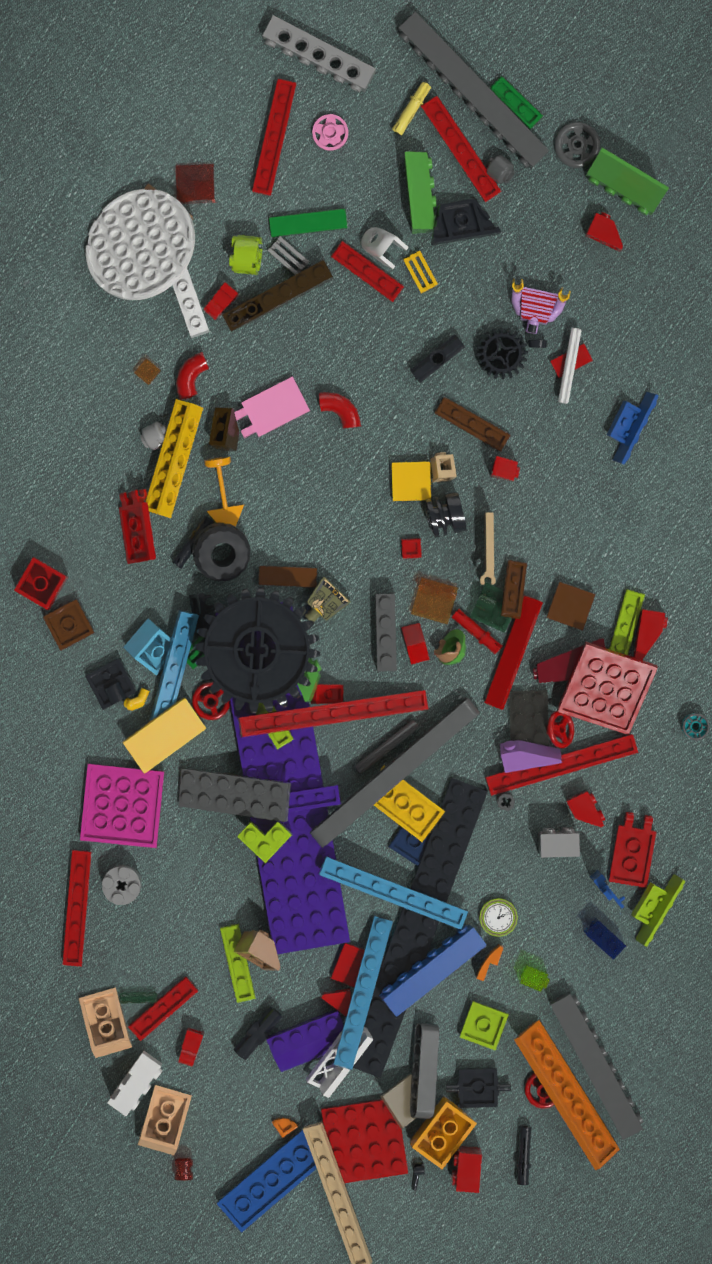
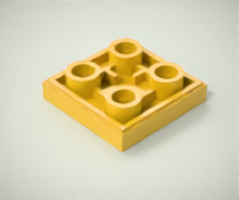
(411, 481)

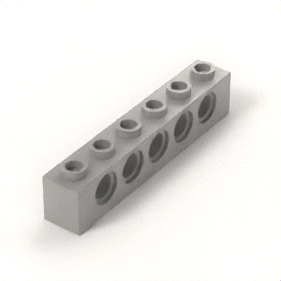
(278, 26)

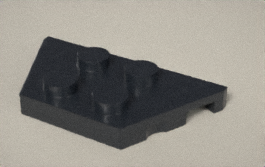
(461, 222)

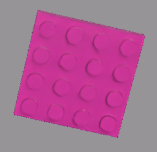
(122, 806)

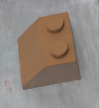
(258, 949)

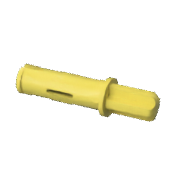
(412, 107)

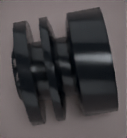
(445, 514)

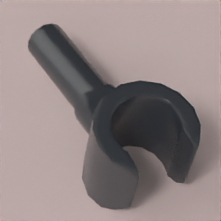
(419, 1169)

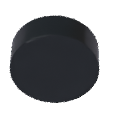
(537, 343)

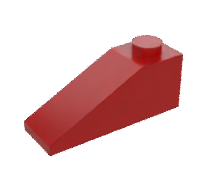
(649, 629)

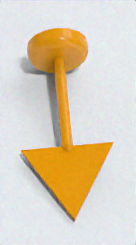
(227, 514)

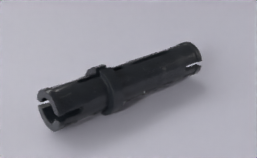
(186, 550)
(524, 1158)

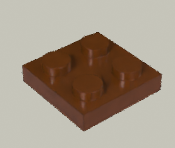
(68, 624)

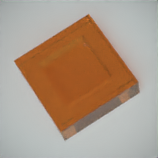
(147, 371)

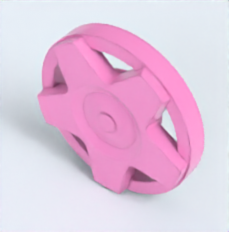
(330, 132)

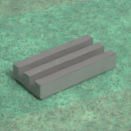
(295, 252)

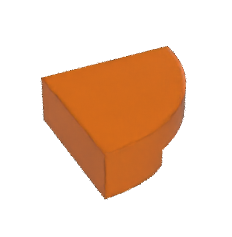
(284, 1126)

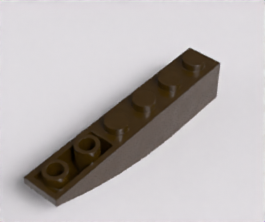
(278, 296)

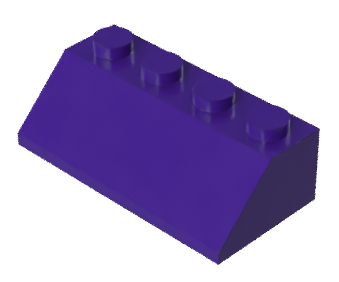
(305, 1040)

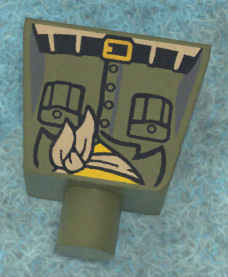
(325, 601)

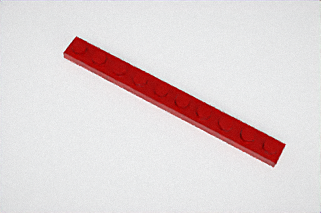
(333, 713)

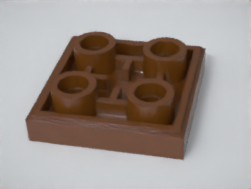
(570, 606)

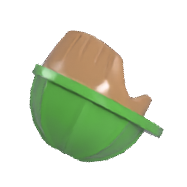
(451, 648)

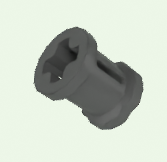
(507, 796)

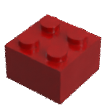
(41, 583)
(468, 1169)

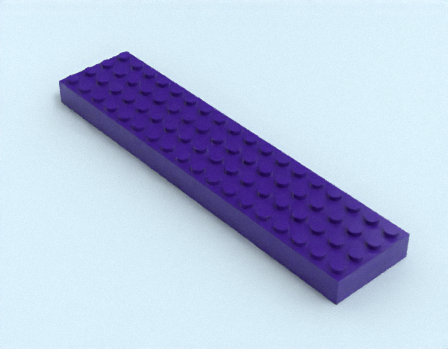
(300, 903)

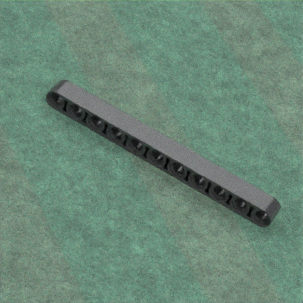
(394, 772)

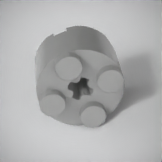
(119, 895)

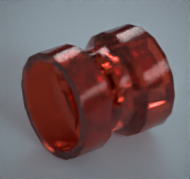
(183, 1172)

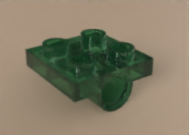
(488, 608)

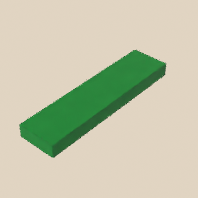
(308, 223)

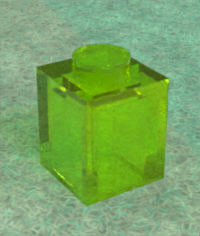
(534, 978)

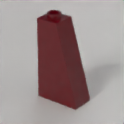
(560, 666)

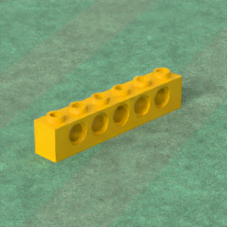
(173, 458)

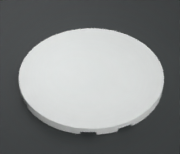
(140, 244)

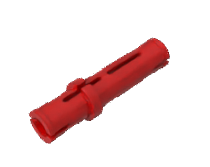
(479, 633)

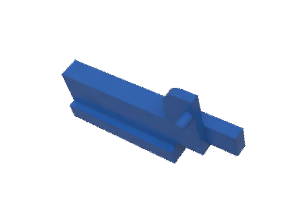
(599, 880)

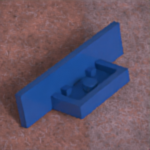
(629, 424)

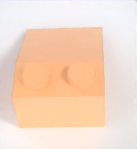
(105, 1023)
(164, 1120)

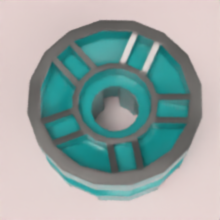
(703, 725)

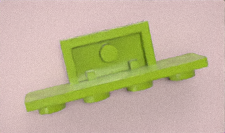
(654, 907)

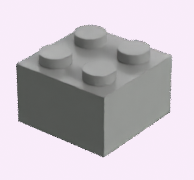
(559, 843)

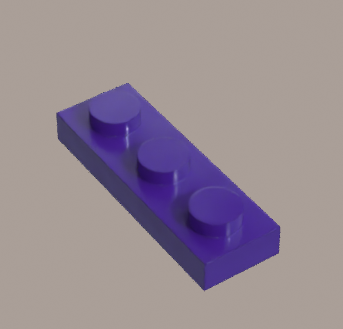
(314, 798)

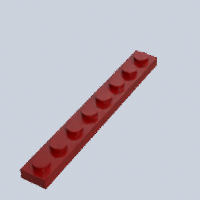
(571, 762)

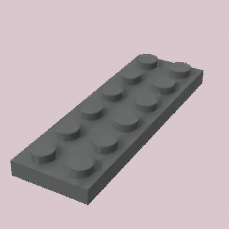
(234, 794)

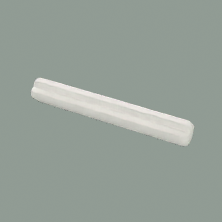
(569, 366)

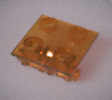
(434, 600)

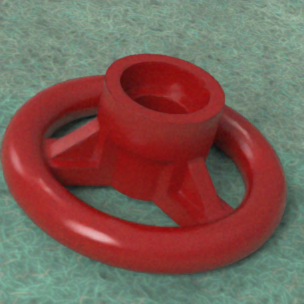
(197, 697)
(558, 729)
(543, 1096)

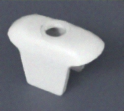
(381, 244)

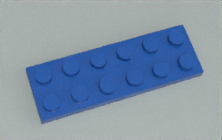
(268, 1182)

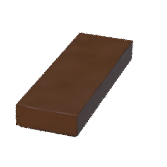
(287, 576)
(513, 589)

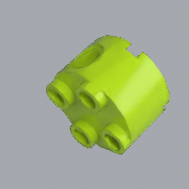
(246, 254)

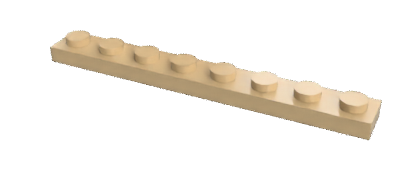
(337, 1194)

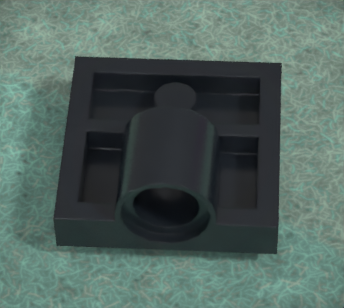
(111, 684)

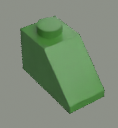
(308, 691)

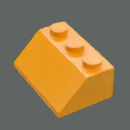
(442, 1134)

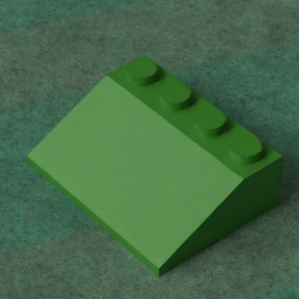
(626, 182)

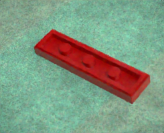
(367, 271)
(163, 1008)

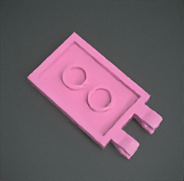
(273, 408)

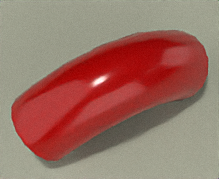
(187, 375)
(342, 407)

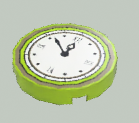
(498, 917)

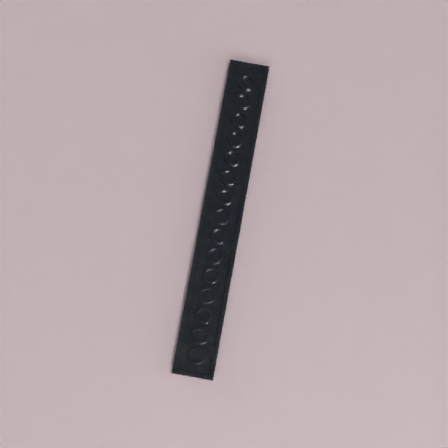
(415, 931)

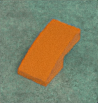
(493, 958)

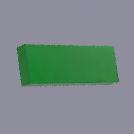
(516, 103)

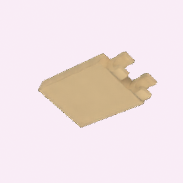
(488, 548)

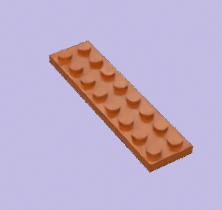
(567, 1094)

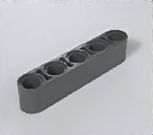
(424, 1071)

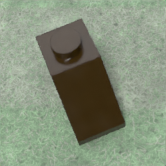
(224, 430)

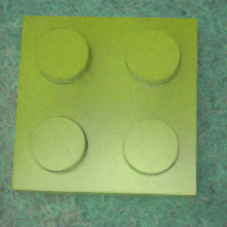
(483, 1025)

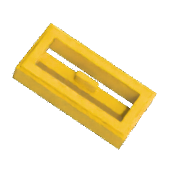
(413, 257)

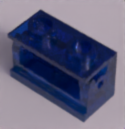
(604, 938)

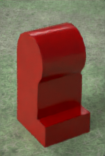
(221, 301)
(190, 1046)

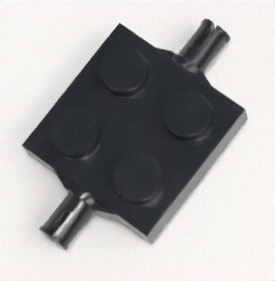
(478, 1087)

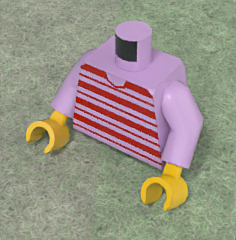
(537, 305)

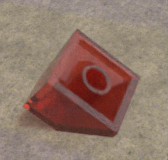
(195, 183)

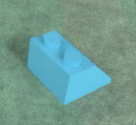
(149, 646)

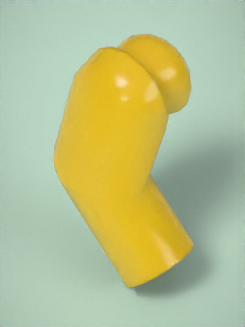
(137, 702)

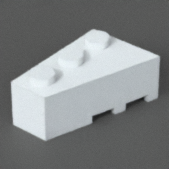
(135, 1083)

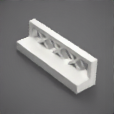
(334, 1074)

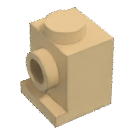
(447, 462)

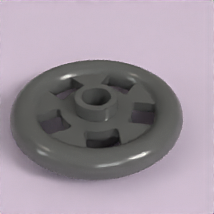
(586, 158)

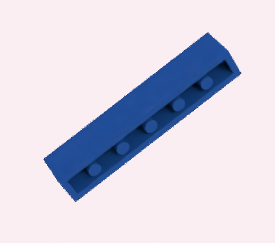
(432, 970)

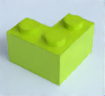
(264, 844)

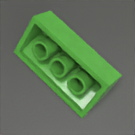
(419, 191)

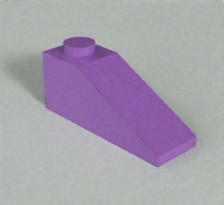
(526, 755)

